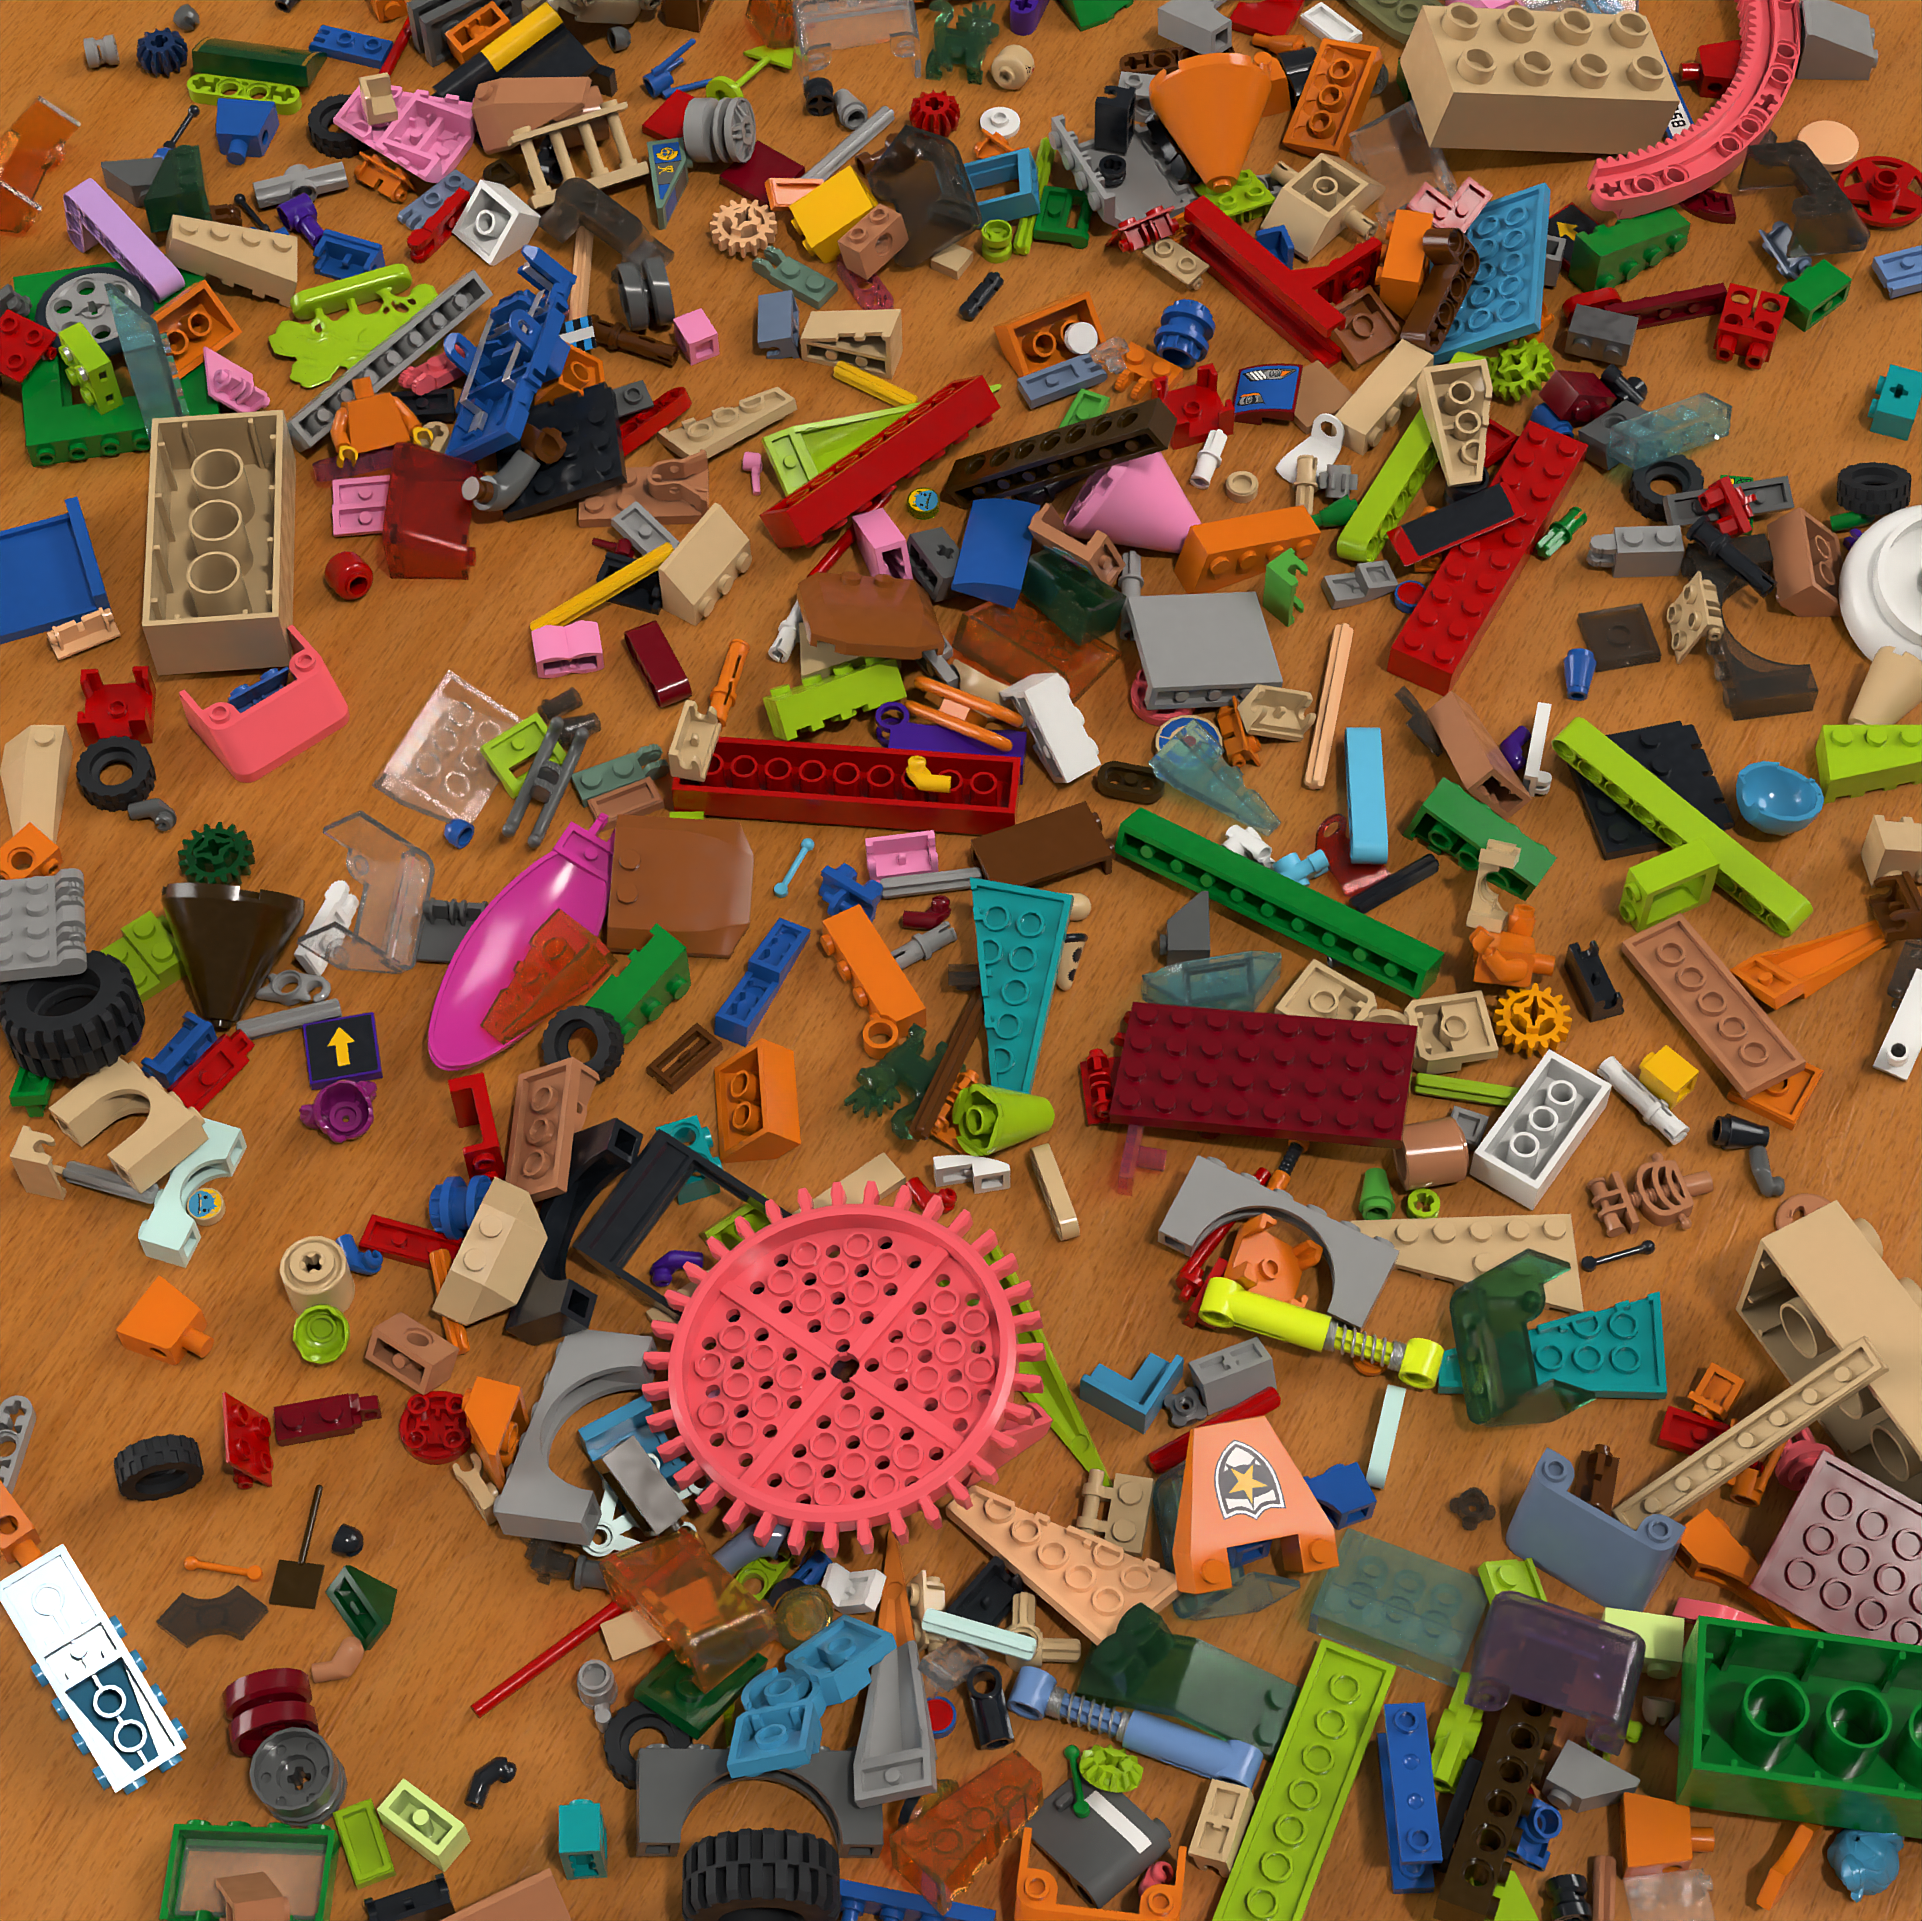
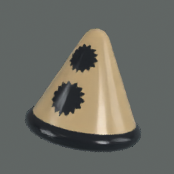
(1070, 959)

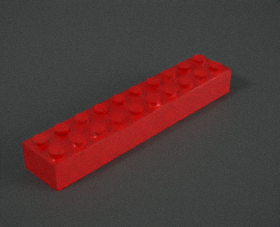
(1484, 569)
(852, 786)

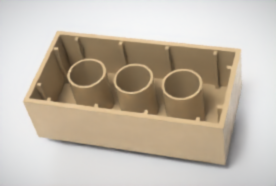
(1538, 80)
(220, 542)
(1814, 1296)

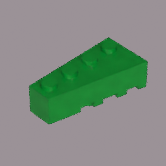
(1626, 248)
(1462, 826)

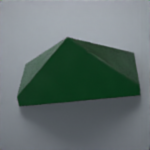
(363, 1603)

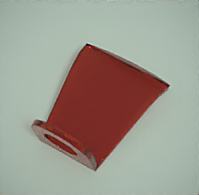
(1336, 847)

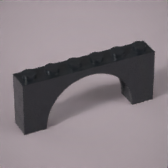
(550, 1302)

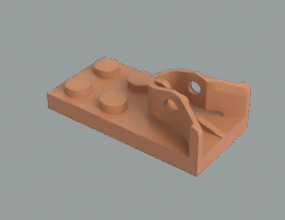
(669, 490)
(546, 1124)

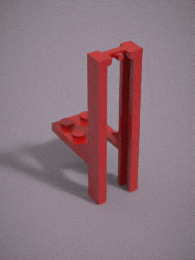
(1273, 291)

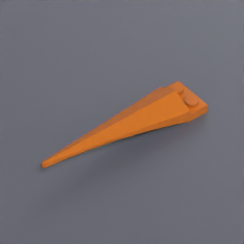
(1806, 967)

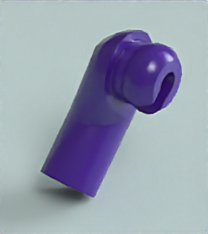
(670, 1263)

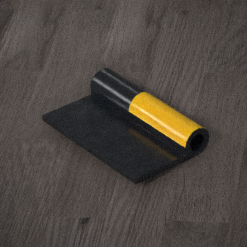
(529, 49)

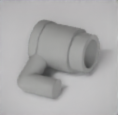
(597, 1690)

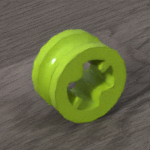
(1426, 1196)

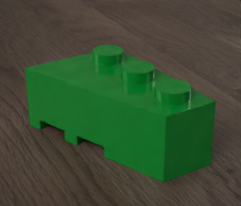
(646, 985)

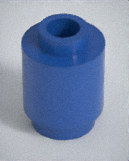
(1546, 417)

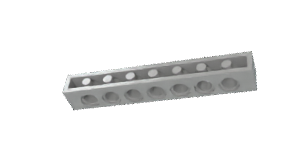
(390, 356)

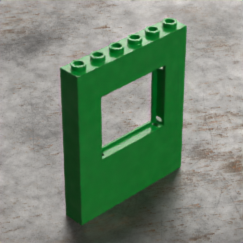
(69, 432)

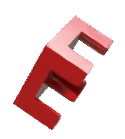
(1196, 408)
(117, 708)

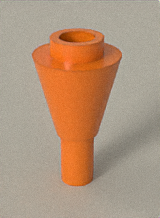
(1279, 43)

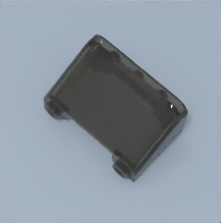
(929, 189)

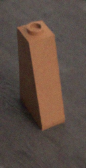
(1477, 756)

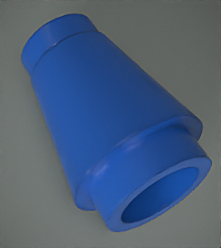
(1579, 671)

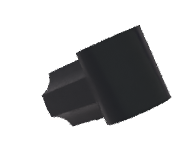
(989, 1709)

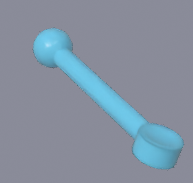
(781, 889)

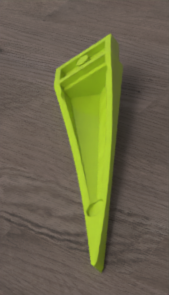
(810, 448)
(1056, 1395)

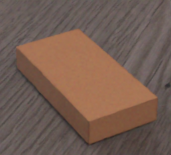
(633, 799)

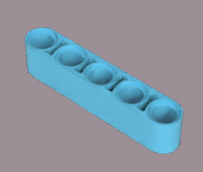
(1366, 795)

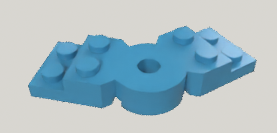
(785, 1707)

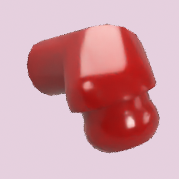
(922, 1195)

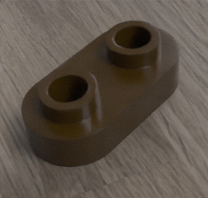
(1131, 781)

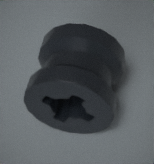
(819, 96)

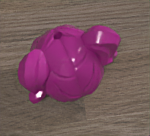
(341, 1101)

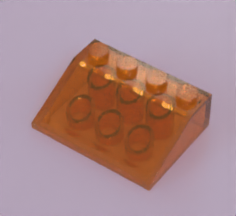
(1027, 643)

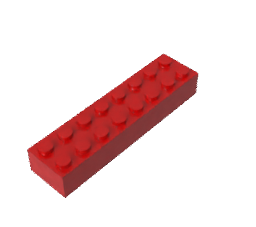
(880, 462)

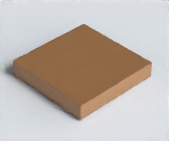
(1318, 394)

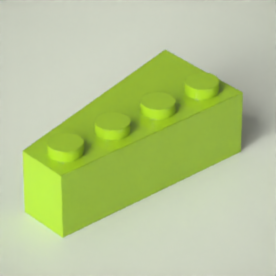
(833, 696)
(1867, 758)

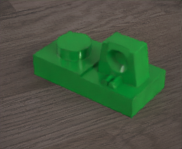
(31, 1092)

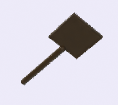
(299, 1582)

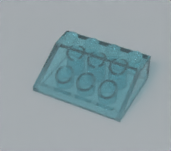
(147, 360)
(1400, 1607)

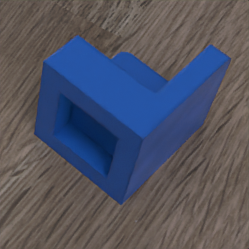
(1278, 243)

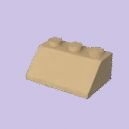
(704, 566)

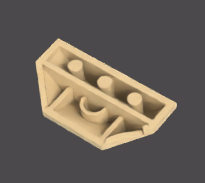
(493, 1257)

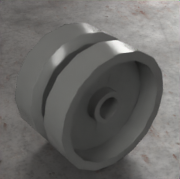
(645, 293)

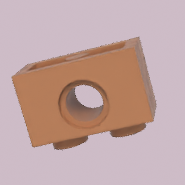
(873, 241)
(412, 1353)

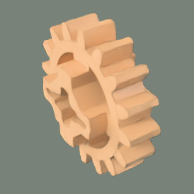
(743, 227)

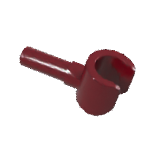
(622, 547)

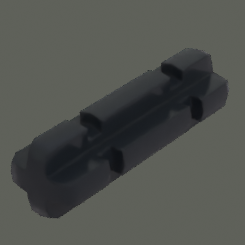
(981, 296)

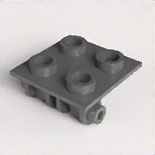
(446, 927)

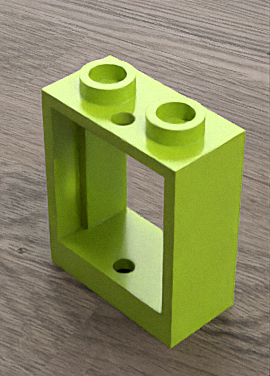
(1668, 885)

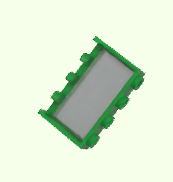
(295, 1859)

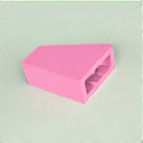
(882, 545)

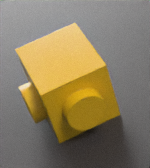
(1668, 1076)

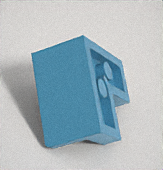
(1137, 1400)

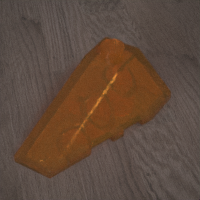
(557, 969)

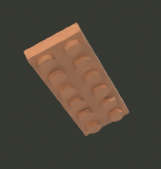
(1713, 1006)

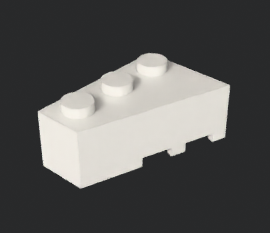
(1054, 725)

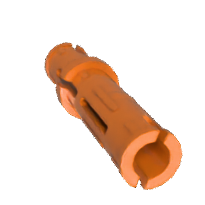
(724, 695)

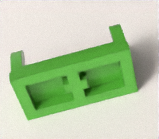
(1281, 586)

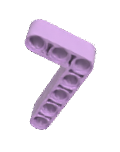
(97, 219)

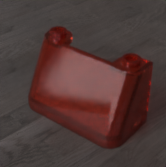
(427, 515)

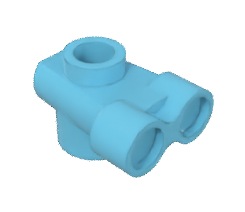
(1304, 870)

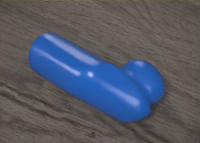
(359, 1262)

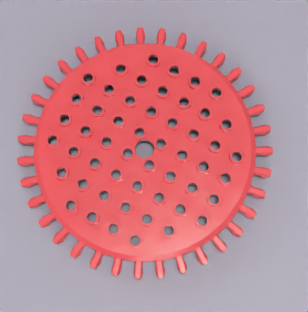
(806, 1244)

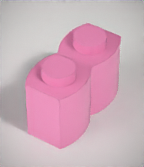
(567, 649)

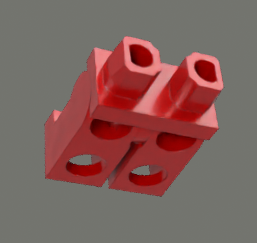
(1746, 335)

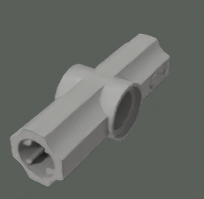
(300, 180)

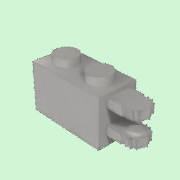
(1639, 551)

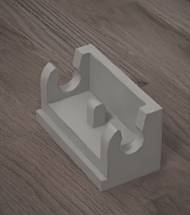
(1232, 1374)

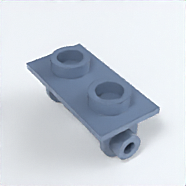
(1776, 246)

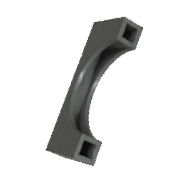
(677, 1779)

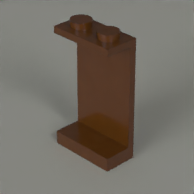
(1044, 847)

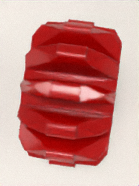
(935, 113)

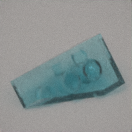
(1195, 767)

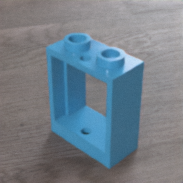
(1001, 169)

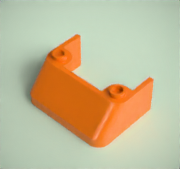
(1039, 1890)

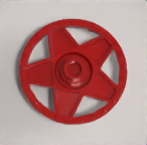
(1883, 190)

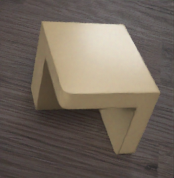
(377, 99)

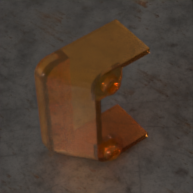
(25, 156)

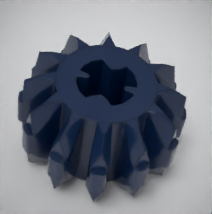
(162, 52)

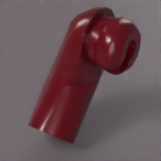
(931, 917)

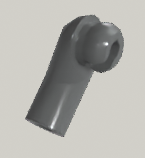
(1761, 1170)

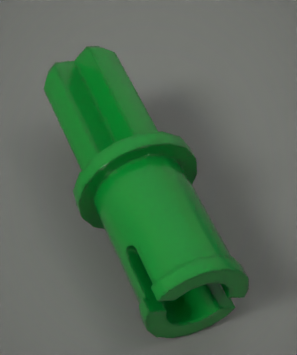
(1560, 532)

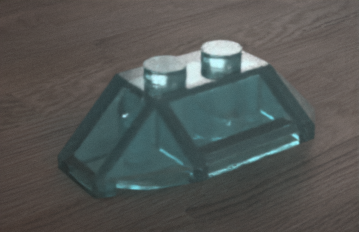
(1215, 982)

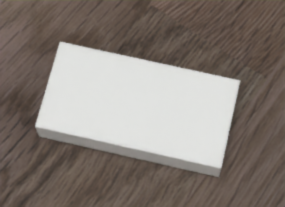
(1328, 24)

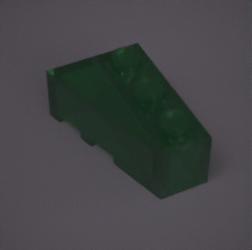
(1071, 596)

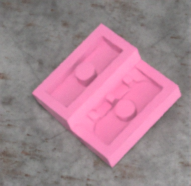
(359, 505)

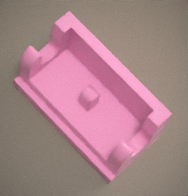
(901, 855)

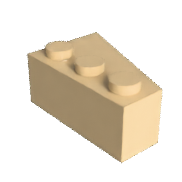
(856, 336)
(1893, 849)

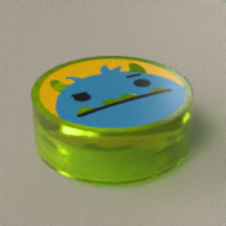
(923, 503)

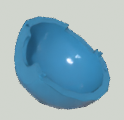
(1777, 798)

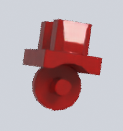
(1731, 505)
(1192, 1285)

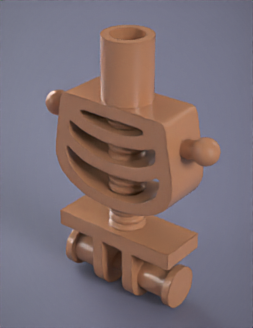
(1671, 1198)

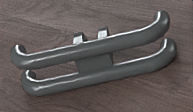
(546, 782)

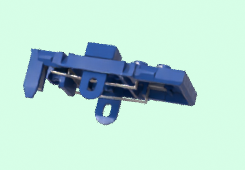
(511, 360)

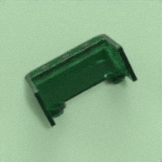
(1495, 1345)

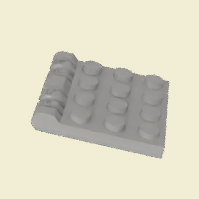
(42, 926)

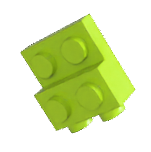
(149, 954)

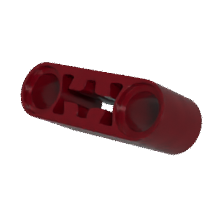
(657, 664)

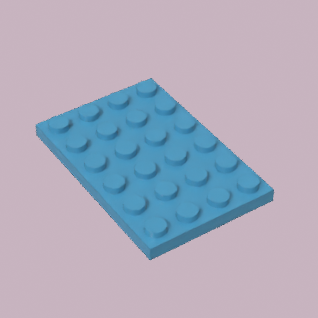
(1510, 278)

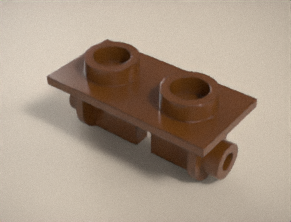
(1597, 1478)

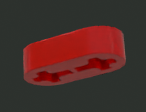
(1596, 299)

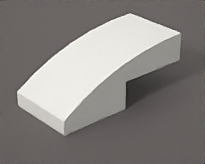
(983, 1172)

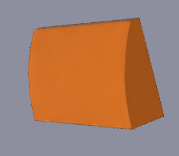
(1333, 98)

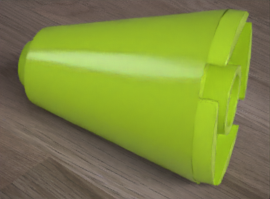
(998, 1118)

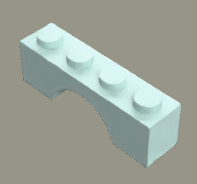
(170, 1231)

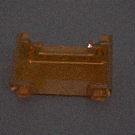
(691, 1604)

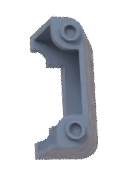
(1588, 1546)

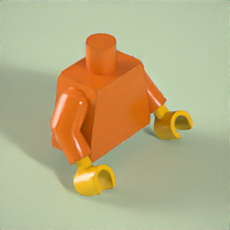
(373, 423)

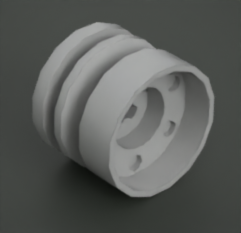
(719, 130)

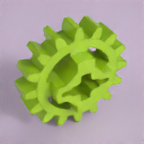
(1520, 369)

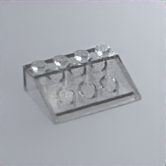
(439, 757)

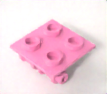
(232, 384)

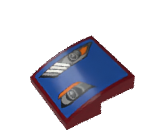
(1267, 392)

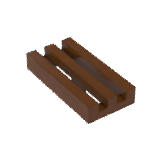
(711, 1048)

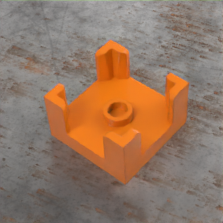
(1268, 1264)

